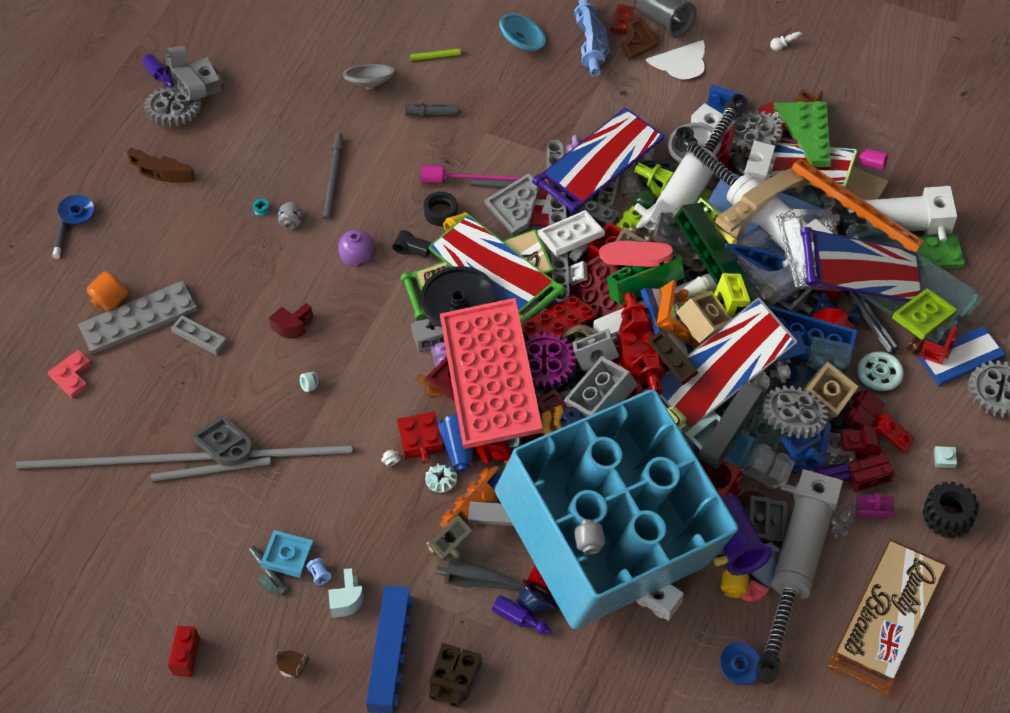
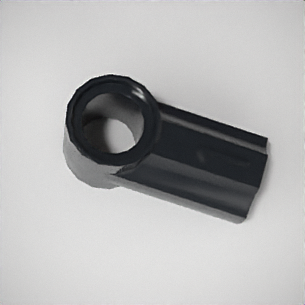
(407, 242)

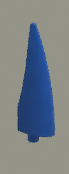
(763, 258)

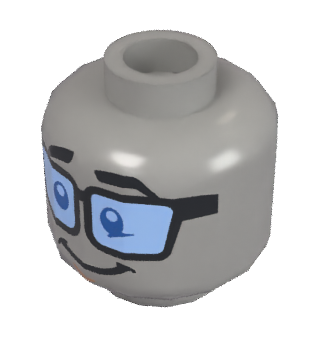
(290, 215)

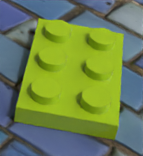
(924, 313)

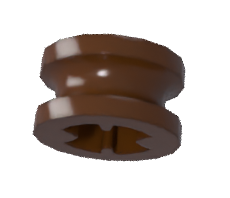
(915, 345)

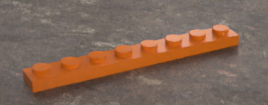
(858, 205)

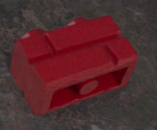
(870, 472)

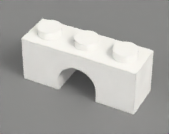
(760, 161)

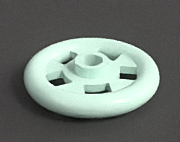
(892, 363)

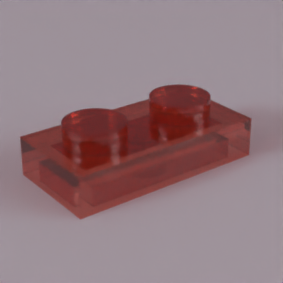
(622, 16)

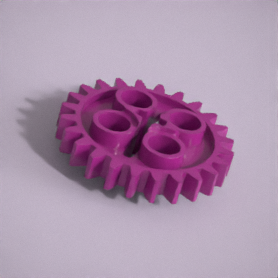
(563, 359)

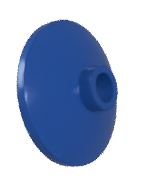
(75, 209)
(745, 657)

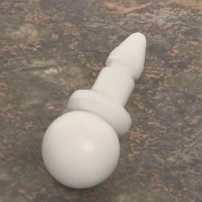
(778, 43)

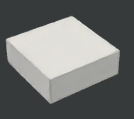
(578, 273)

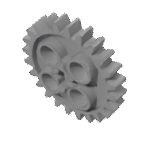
(171, 107)
(755, 127)
(982, 385)
(795, 412)

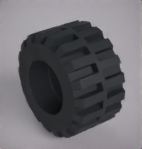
(954, 496)

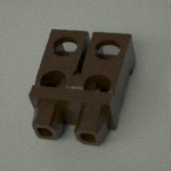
(454, 674)

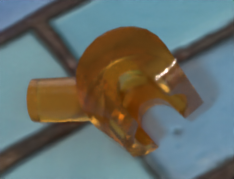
(430, 391)

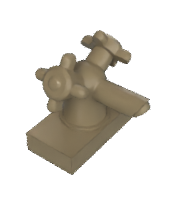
(447, 540)

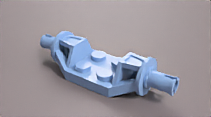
(597, 46)

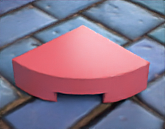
(755, 592)

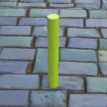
(436, 54)

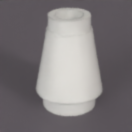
(697, 287)

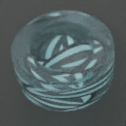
(266, 584)

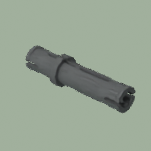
(425, 109)

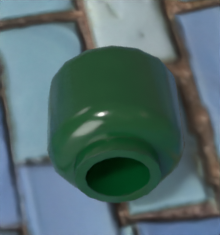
(645, 199)

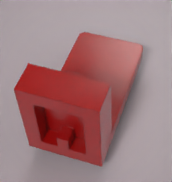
(937, 353)
(894, 432)

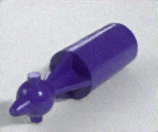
(157, 70)
(518, 615)

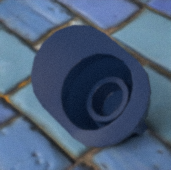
(535, 599)

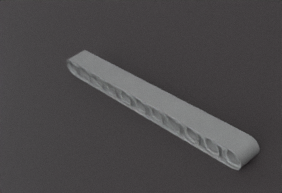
(556, 213)

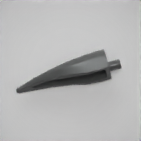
(469, 574)

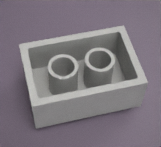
(601, 388)

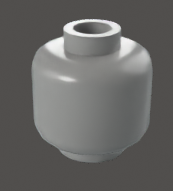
(589, 537)

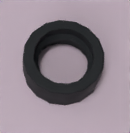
(439, 198)

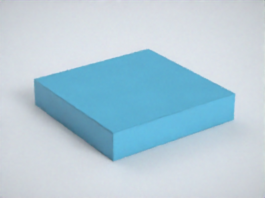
(286, 553)

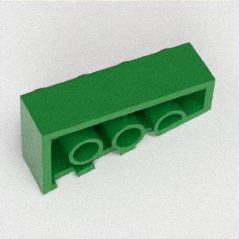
(638, 277)

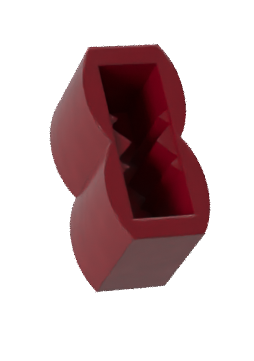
(864, 410)

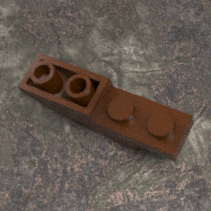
(164, 170)

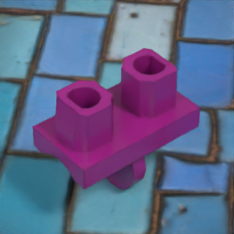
(875, 506)

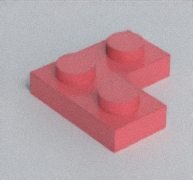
(67, 372)

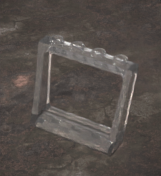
(790, 225)

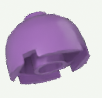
(356, 247)

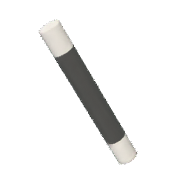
(59, 239)

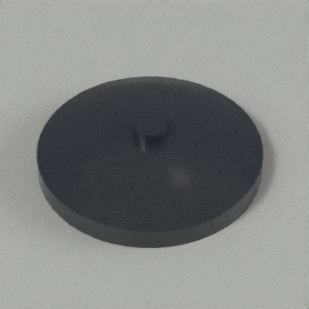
(455, 290)

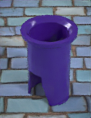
(745, 548)

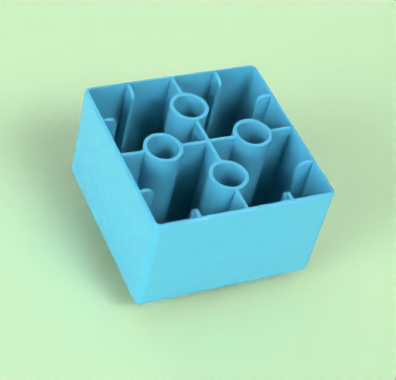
(633, 479)

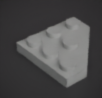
(514, 204)

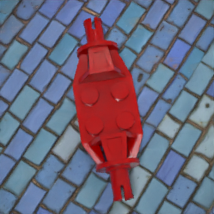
(633, 344)

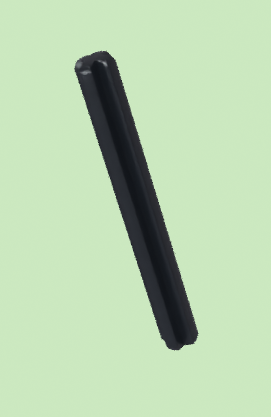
(873, 322)

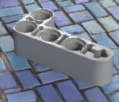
(182, 74)

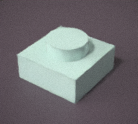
(945, 457)

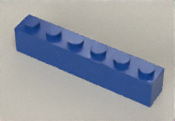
(388, 650)

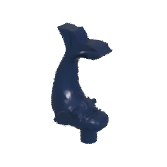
(824, 303)

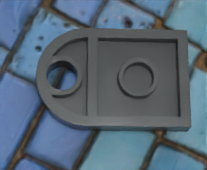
(222, 440)

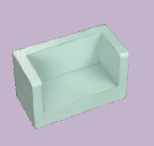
(701, 431)

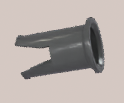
(671, 14)

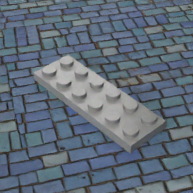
(137, 317)

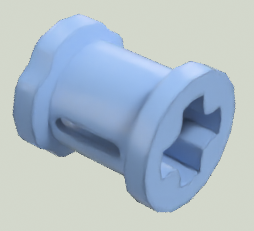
(318, 571)

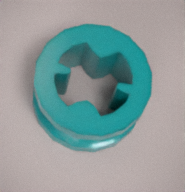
(265, 209)

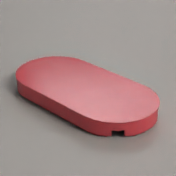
(636, 253)

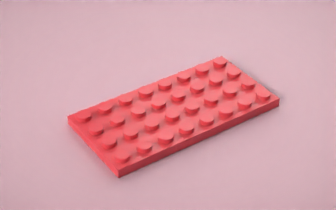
(490, 373)

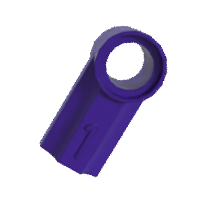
(837, 471)

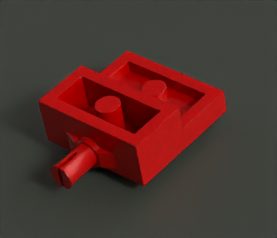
(420, 436)

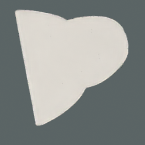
(681, 62)

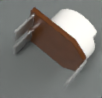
(291, 663)

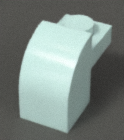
(348, 599)

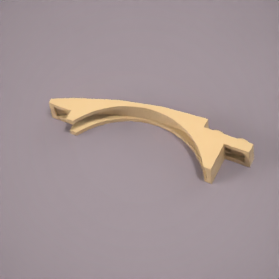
(741, 214)

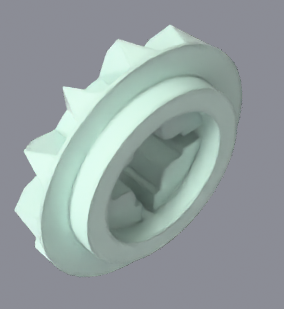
(445, 483)

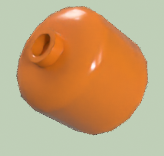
(107, 292)

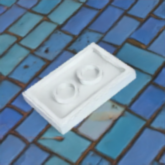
(571, 233)

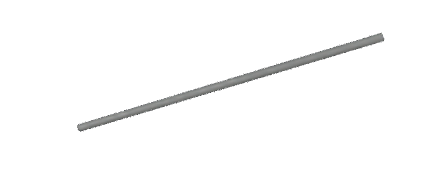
(178, 457)

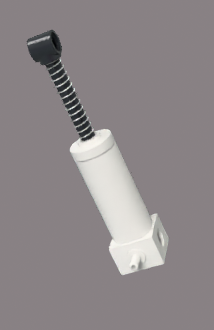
(691, 175)
(767, 215)

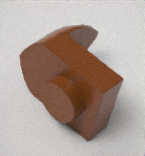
(805, 96)

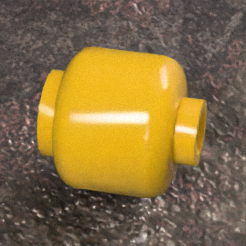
(734, 585)

